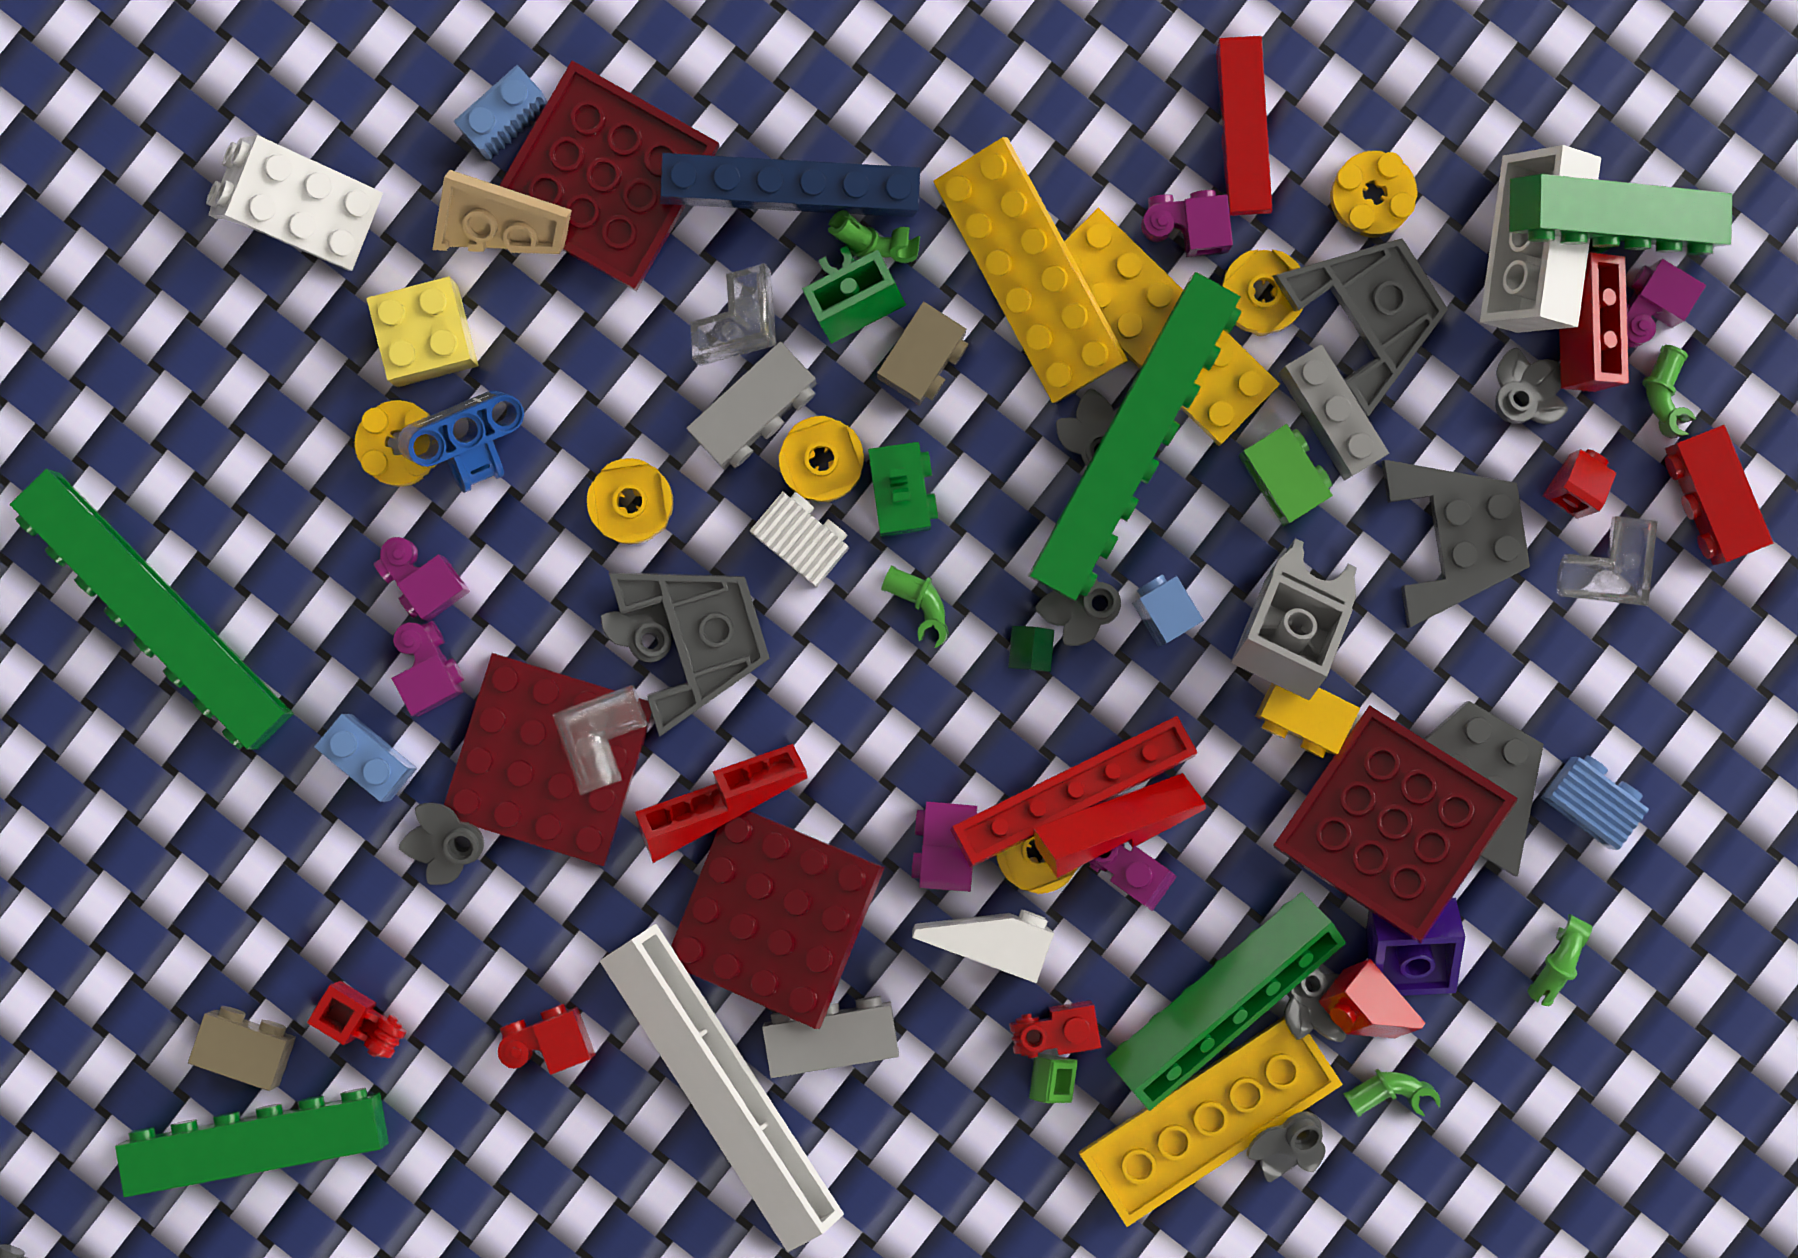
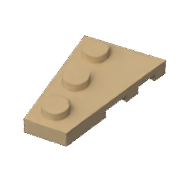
(492, 216)

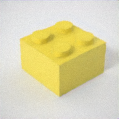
(422, 332)

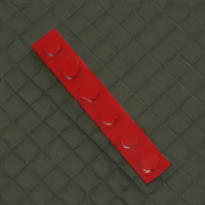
(1073, 790)

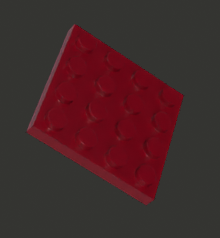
(602, 159)
(516, 770)
(1395, 823)
(775, 916)

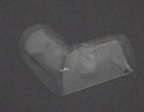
(746, 325)
(1621, 576)
(586, 734)

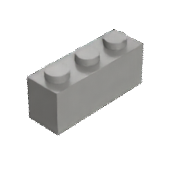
(753, 407)
(1333, 412)
(843, 1040)

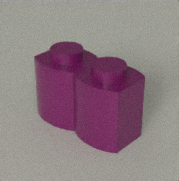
(941, 860)

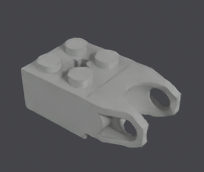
(1296, 624)

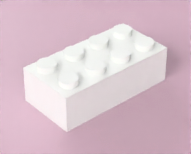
(1535, 282)

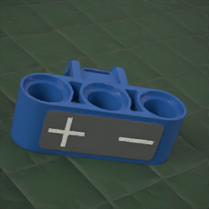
(473, 455)

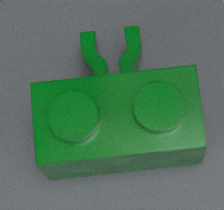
(853, 295)
(901, 489)

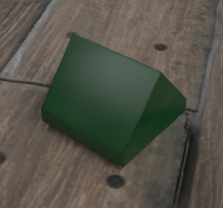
(1031, 648)

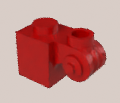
(350, 1015)
(1068, 1030)
(557, 1036)

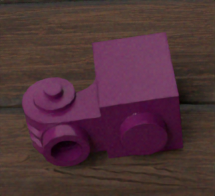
(1201, 219)
(1661, 293)
(425, 588)
(432, 676)
(1136, 874)

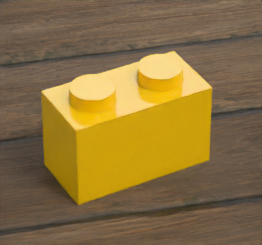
(1319, 722)

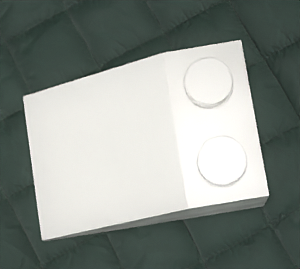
(998, 940)

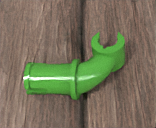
(866, 240)
(1661, 387)
(923, 595)
(1562, 964)
(1387, 1085)

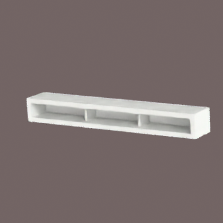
(722, 1088)

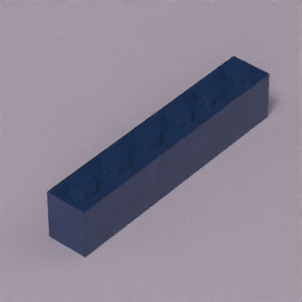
(789, 185)

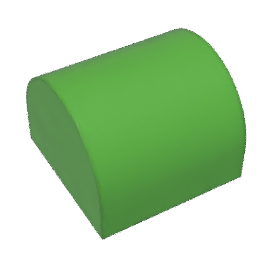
(1053, 1079)

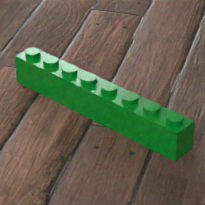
(1134, 437)
(151, 610)

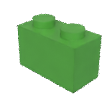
(1286, 474)

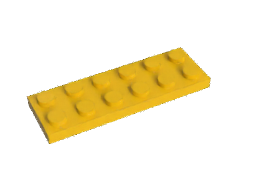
(1030, 270)
(1137, 302)
(1208, 1120)

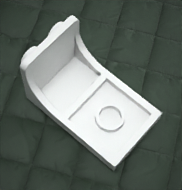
(294, 200)

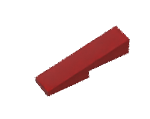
(1244, 125)
(736, 791)
(1129, 818)

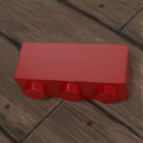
(1597, 350)
(1717, 496)

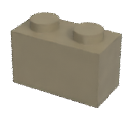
(923, 354)
(242, 1048)

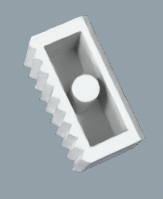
(800, 538)

